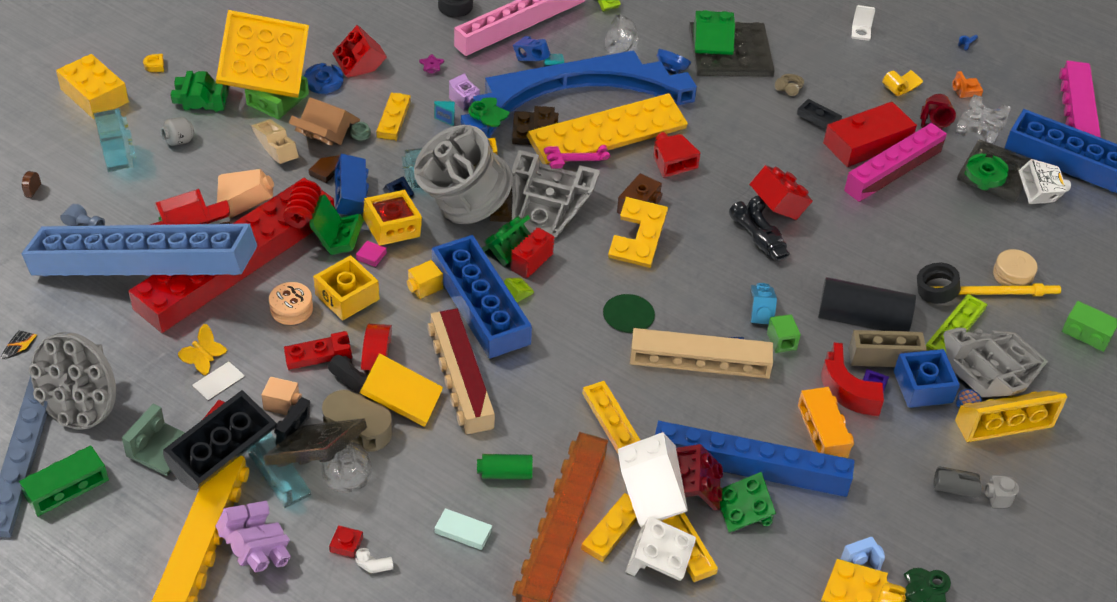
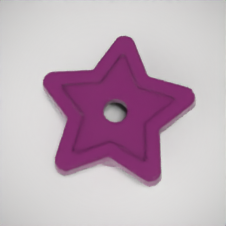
(431, 64)

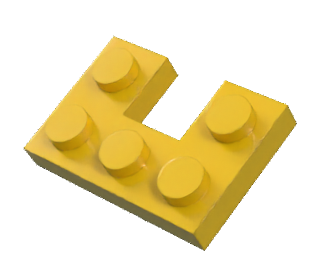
(643, 248)

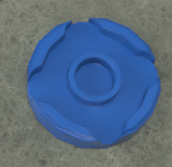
(324, 78)

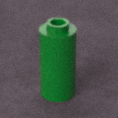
(505, 466)

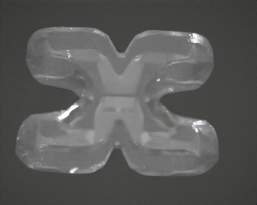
(982, 120)

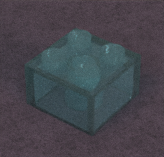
(115, 139)

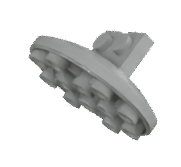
(73, 379)

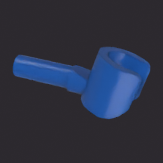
(965, 40)

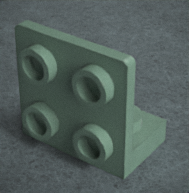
(148, 438)

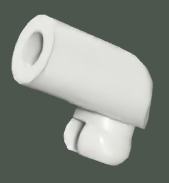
(371, 564)

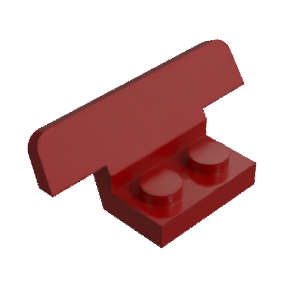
(190, 209)

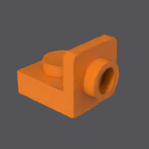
(966, 87)

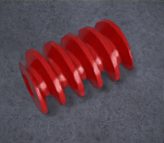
(301, 203)

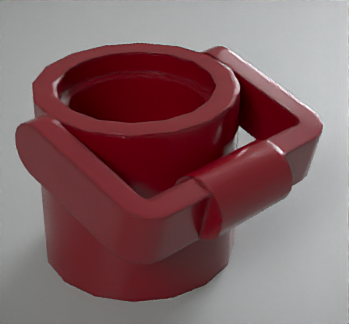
(938, 110)

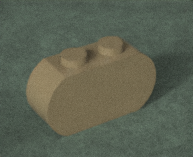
(347, 405)

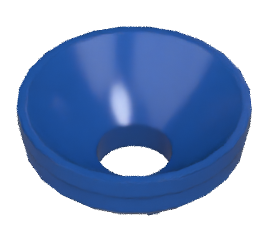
(672, 62)

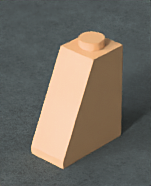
(244, 190)

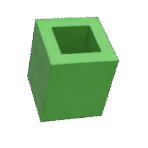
(783, 333)

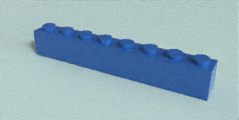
(775, 461)

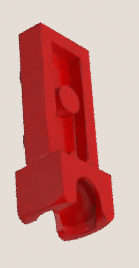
(317, 351)

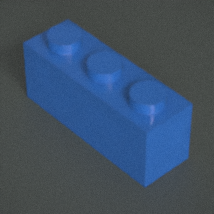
(350, 185)

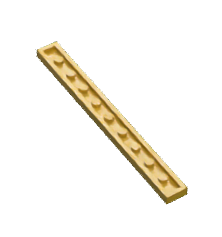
(622, 434)

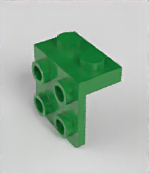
(334, 232)

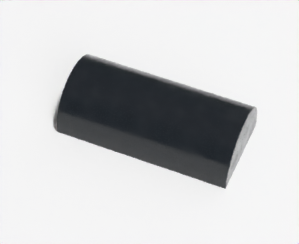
(866, 306)
(217, 440)

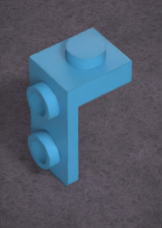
(763, 303)

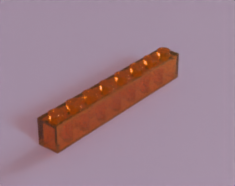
(562, 521)

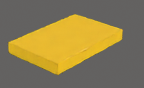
(401, 390)

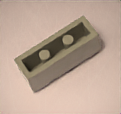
(882, 347)

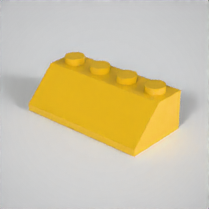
(1009, 415)

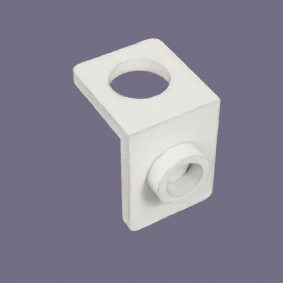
(862, 22)

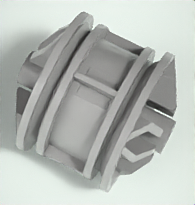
(476, 189)

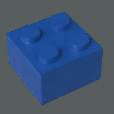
(926, 378)

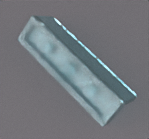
(284, 480)

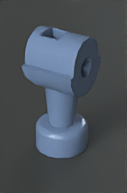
(77, 215)

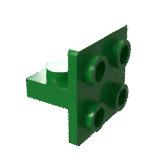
(507, 238)

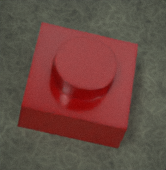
(346, 541)

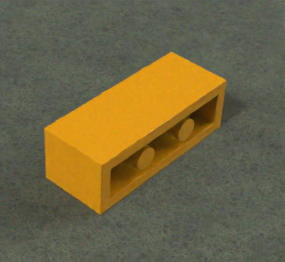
(825, 422)

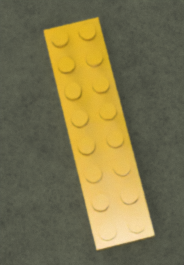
(610, 127)

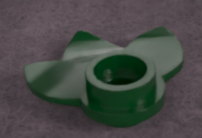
(923, 589)

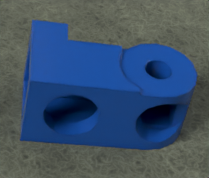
(534, 49)

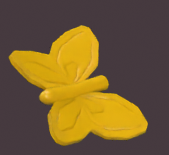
(203, 350)

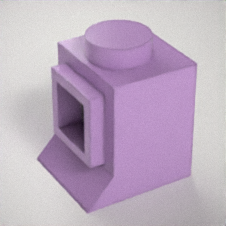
(462, 91)

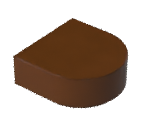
(30, 183)

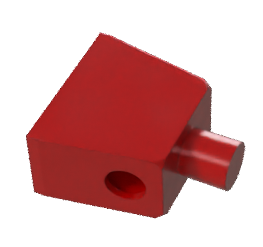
(675, 154)

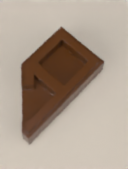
(324, 168)

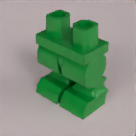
(199, 91)

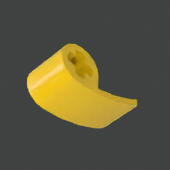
(901, 84)

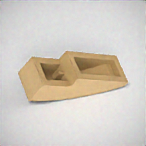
(275, 141)

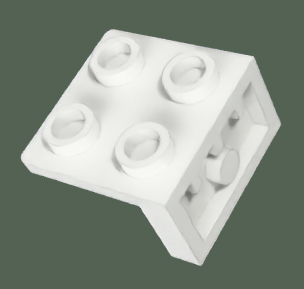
(661, 549)

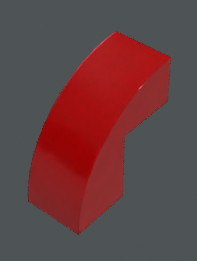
(375, 341)

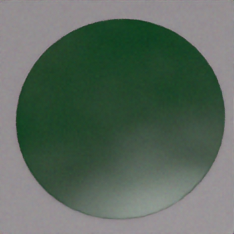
(628, 312)

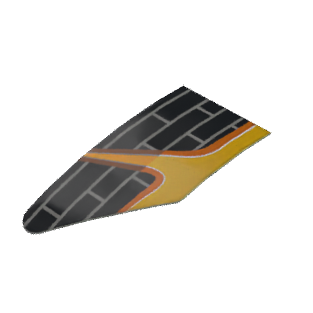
(18, 343)

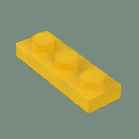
(393, 116)
(610, 529)

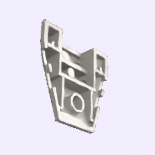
(548, 194)
(993, 362)

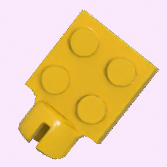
(860, 584)

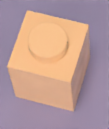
(280, 395)

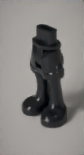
(767, 237)

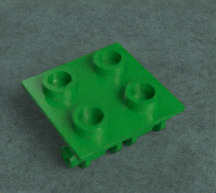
(747, 503)

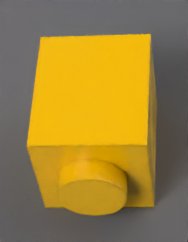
(425, 279)

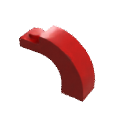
(850, 392)

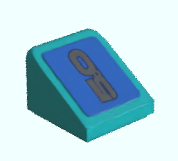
(445, 111)

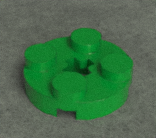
(978, 168)

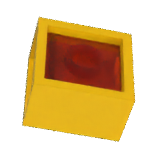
(392, 217)

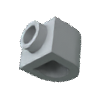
(1001, 491)

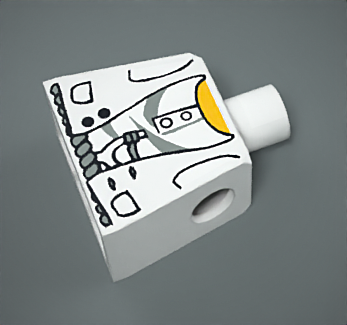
(1043, 182)

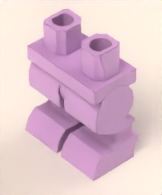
(252, 538)

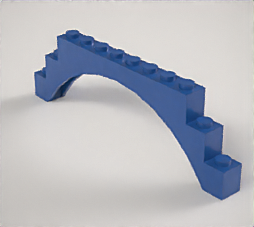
(611, 70)

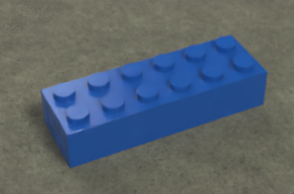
(1066, 147)
(482, 297)

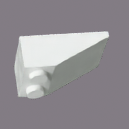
(653, 478)

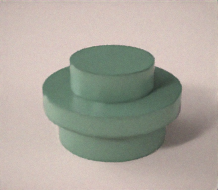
(360, 131)

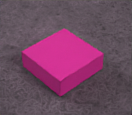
(371, 253)

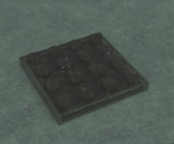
(750, 54)

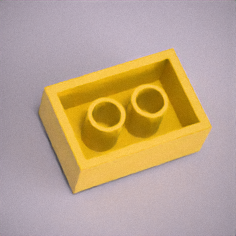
(92, 85)

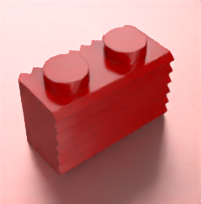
(532, 252)

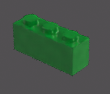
(64, 480)

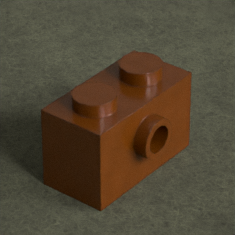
(642, 189)

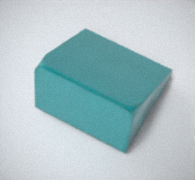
(553, 59)

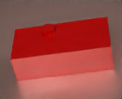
(868, 133)

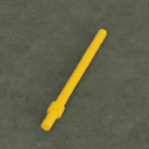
(1036, 290)

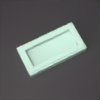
(463, 529)

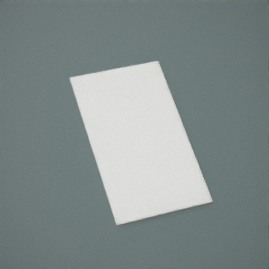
(218, 380)

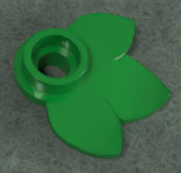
(488, 112)

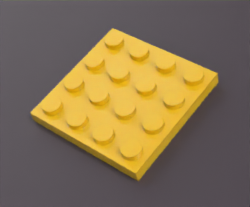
(262, 54)

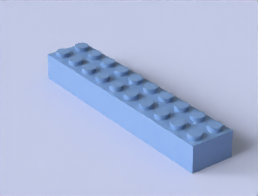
(140, 250)

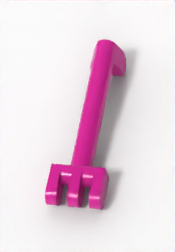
(558, 159)

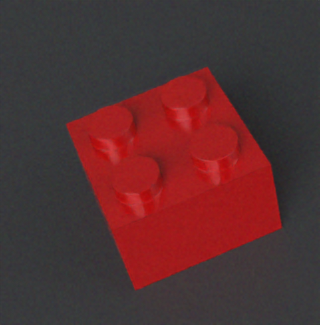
(781, 192)

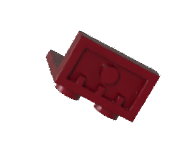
(700, 474)

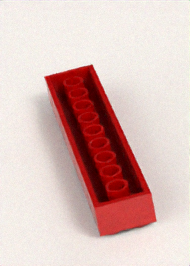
(169, 299)

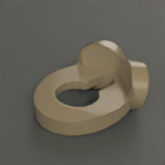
(790, 88)

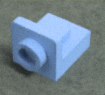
(864, 551)

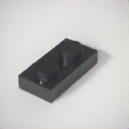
(817, 113)
(295, 418)

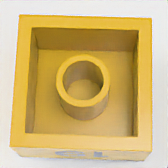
(346, 287)

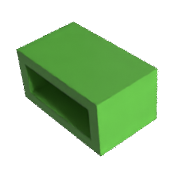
(1090, 326)

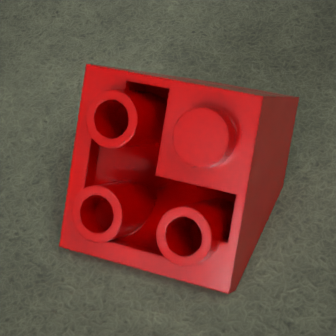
(358, 53)

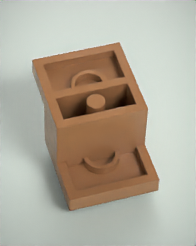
(323, 122)

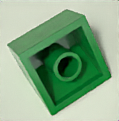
(714, 32)

